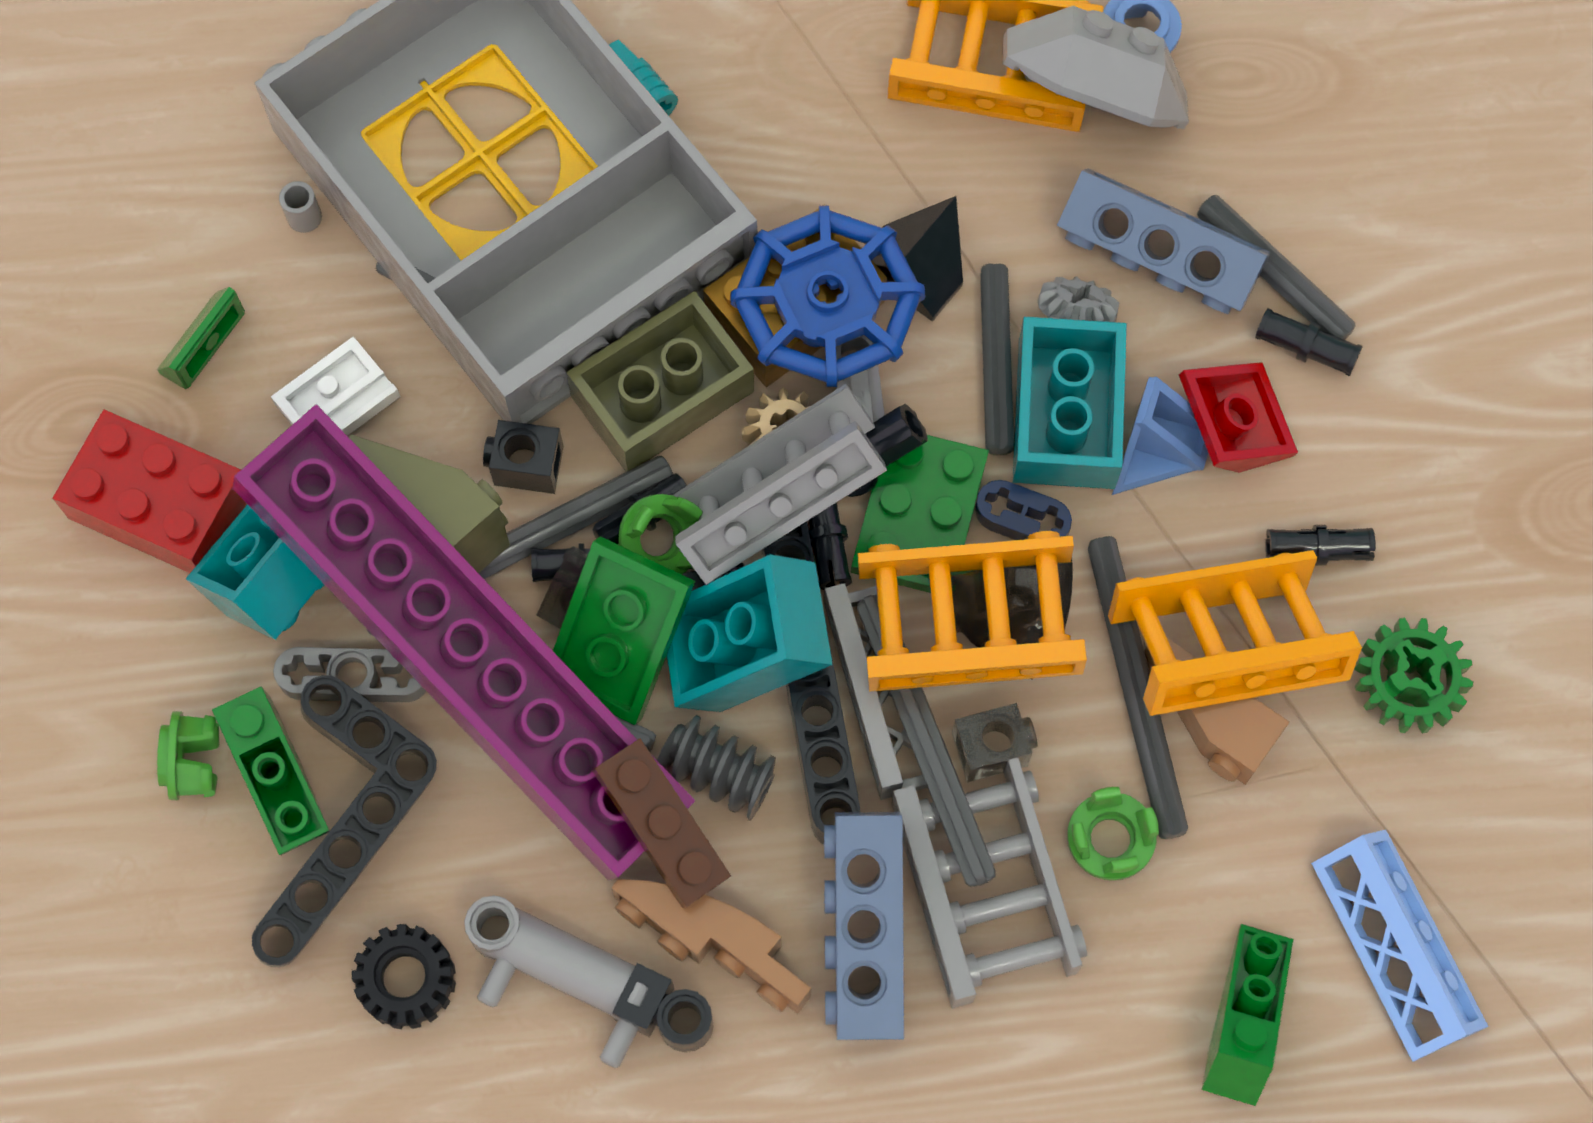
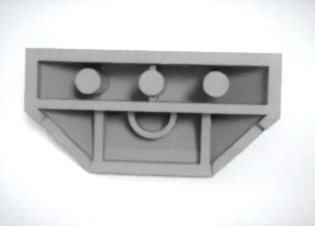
(1100, 65)

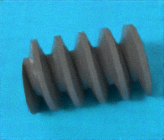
(717, 765)

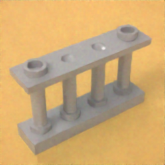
(779, 483)
(950, 920)

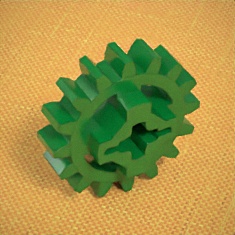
(1404, 657)

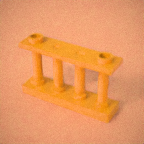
(975, 92)
(948, 661)
(1226, 674)

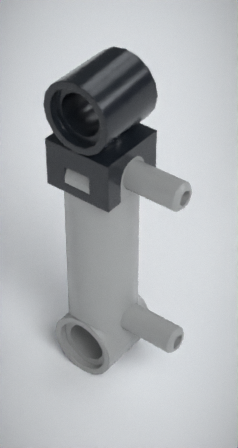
(628, 992)

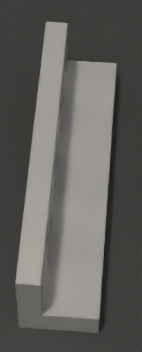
(866, 704)

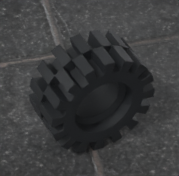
(385, 949)

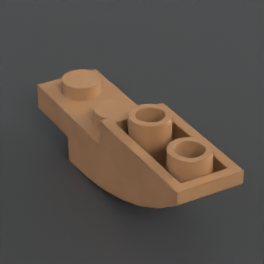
(707, 924)

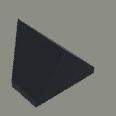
(933, 252)

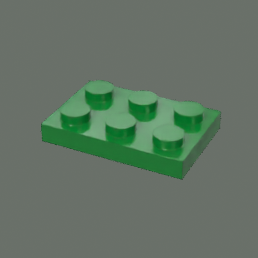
(923, 501)
(621, 626)

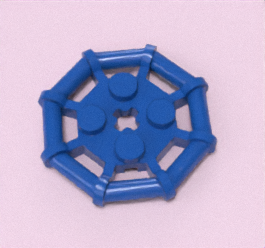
(824, 322)

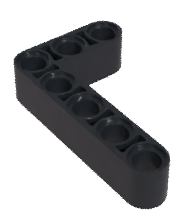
(353, 823)

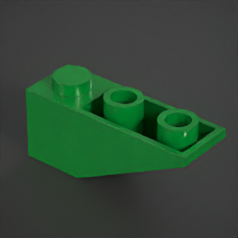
(271, 769)
(1248, 1016)

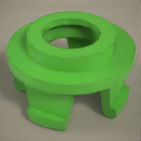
(675, 510)
(186, 736)
(1112, 805)

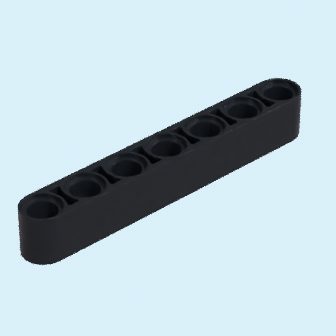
(821, 740)

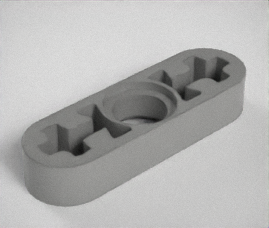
(337, 657)

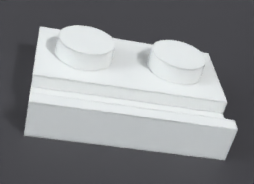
(343, 385)

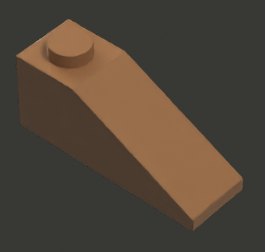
(1230, 733)

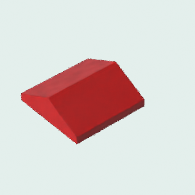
(1238, 416)

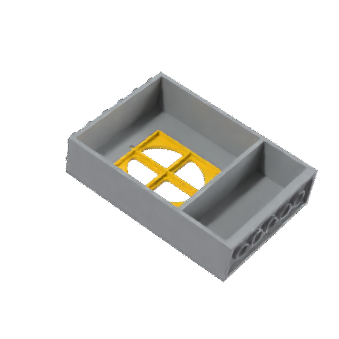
(613, 246)

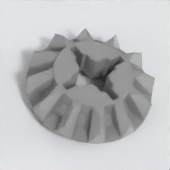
(1077, 301)

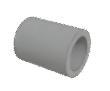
(297, 195)

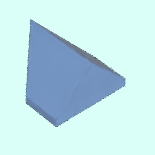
(1162, 439)

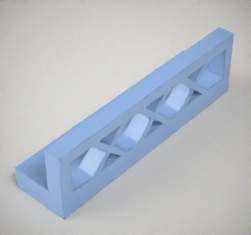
(1415, 935)

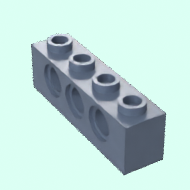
(1239, 259)
(881, 1011)

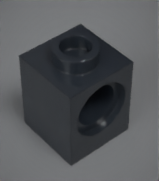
(540, 471)

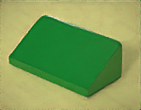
(202, 338)

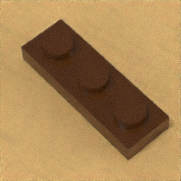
(661, 823)

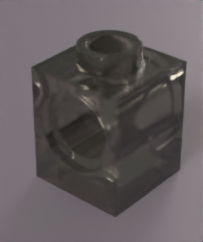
(976, 757)

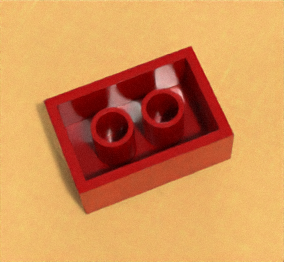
(149, 492)

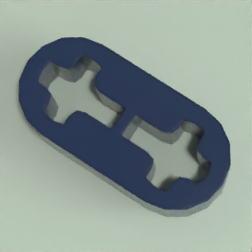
(1024, 502)

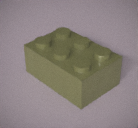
(661, 381)

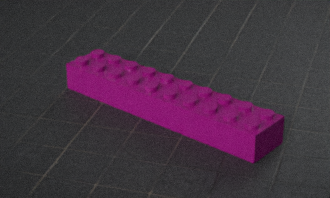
(446, 629)

